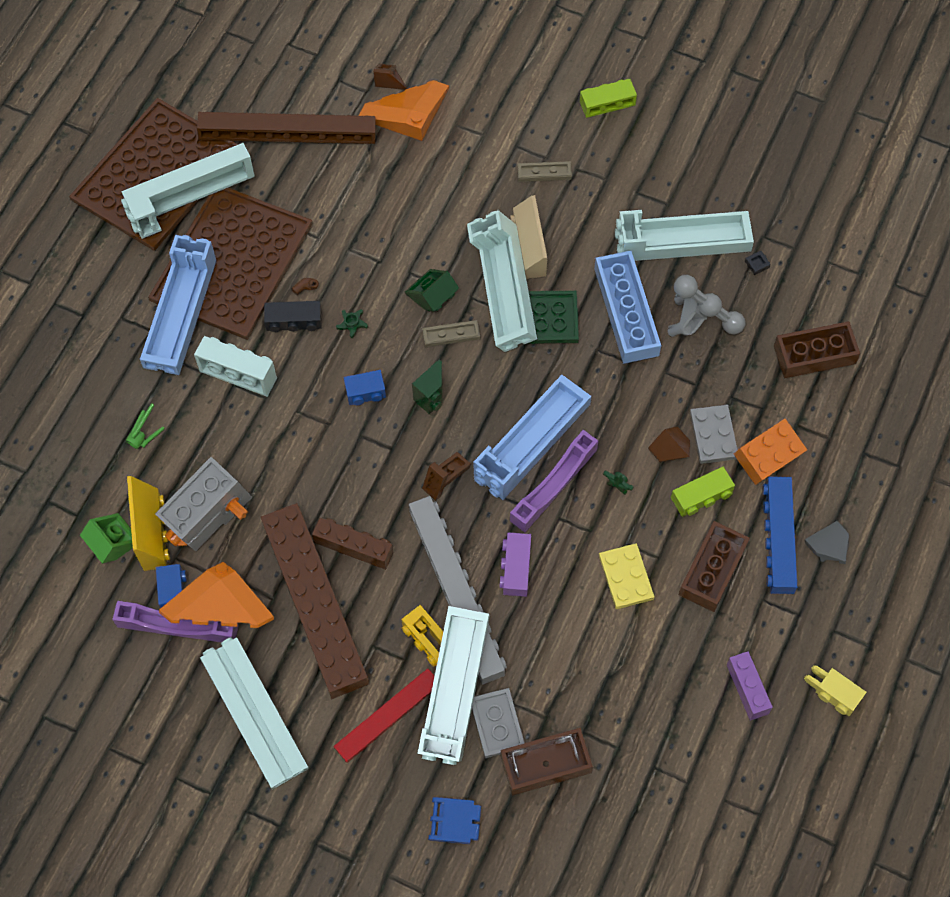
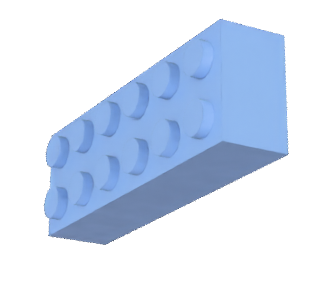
(627, 307)

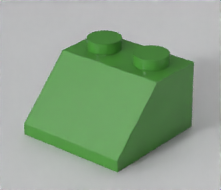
(108, 537)

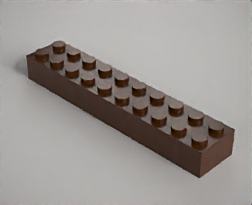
(314, 601)

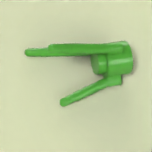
(136, 437)

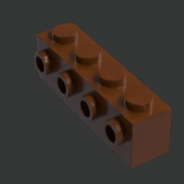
(353, 543)

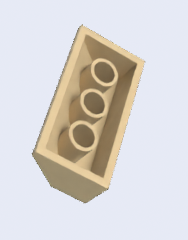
(530, 237)

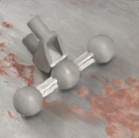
(700, 306)

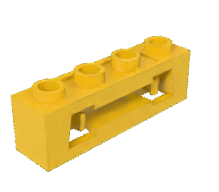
(415, 620)

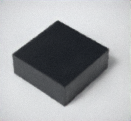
(757, 262)

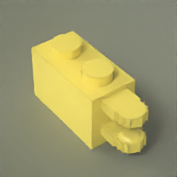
(836, 690)

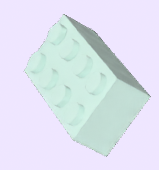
(235, 365)

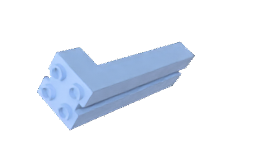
(179, 304)
(530, 437)

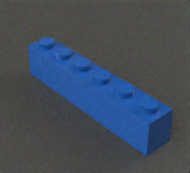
(781, 535)

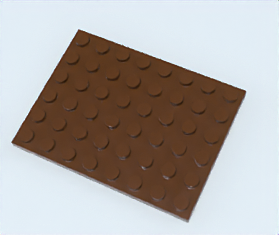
(152, 147)
(252, 253)

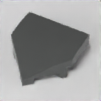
(830, 543)

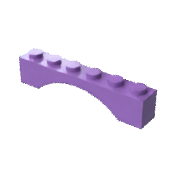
(536, 502)
(146, 619)

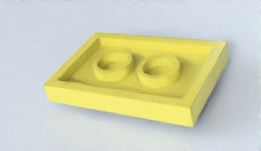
(626, 576)

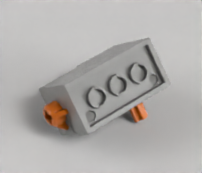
(203, 505)

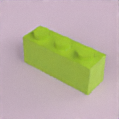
(608, 98)
(703, 492)

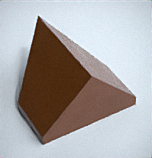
(388, 77)
(670, 445)

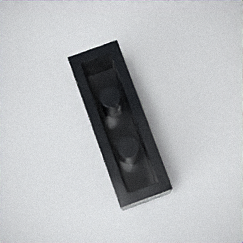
(293, 316)

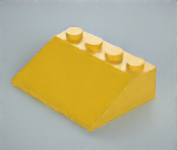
(146, 527)

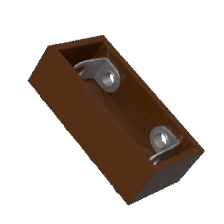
(563, 752)

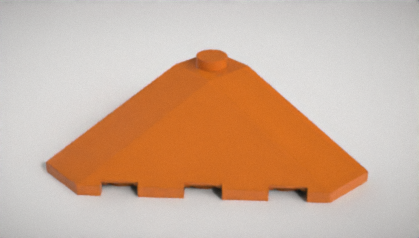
(409, 110)
(217, 596)

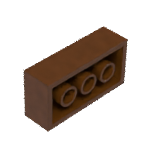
(816, 349)
(713, 566)

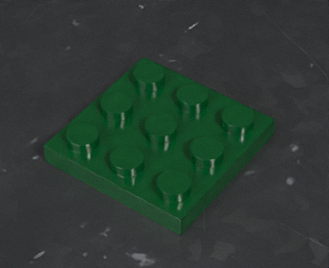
(555, 316)

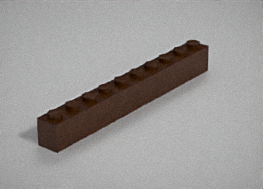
(286, 127)

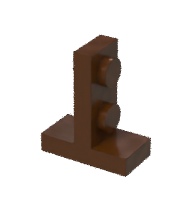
(441, 475)

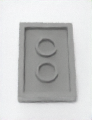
(713, 434)
(496, 722)

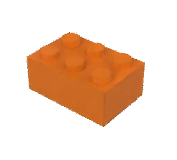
(770, 451)

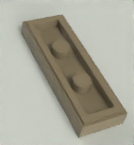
(544, 171)
(451, 333)

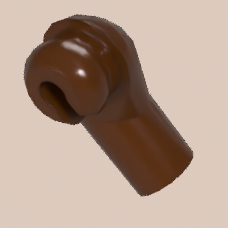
(305, 284)

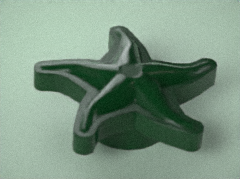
(352, 322)
(619, 481)

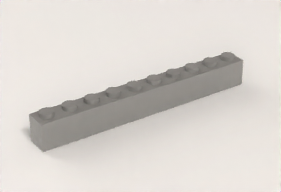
(452, 578)

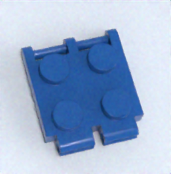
(455, 821)

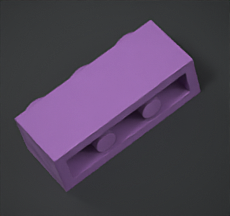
(515, 564)
(749, 685)

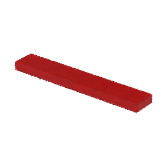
(385, 716)

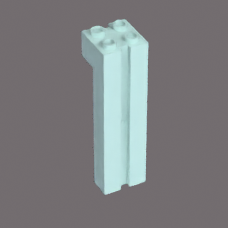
(184, 186)
(683, 235)
(504, 279)
(454, 685)
(254, 712)

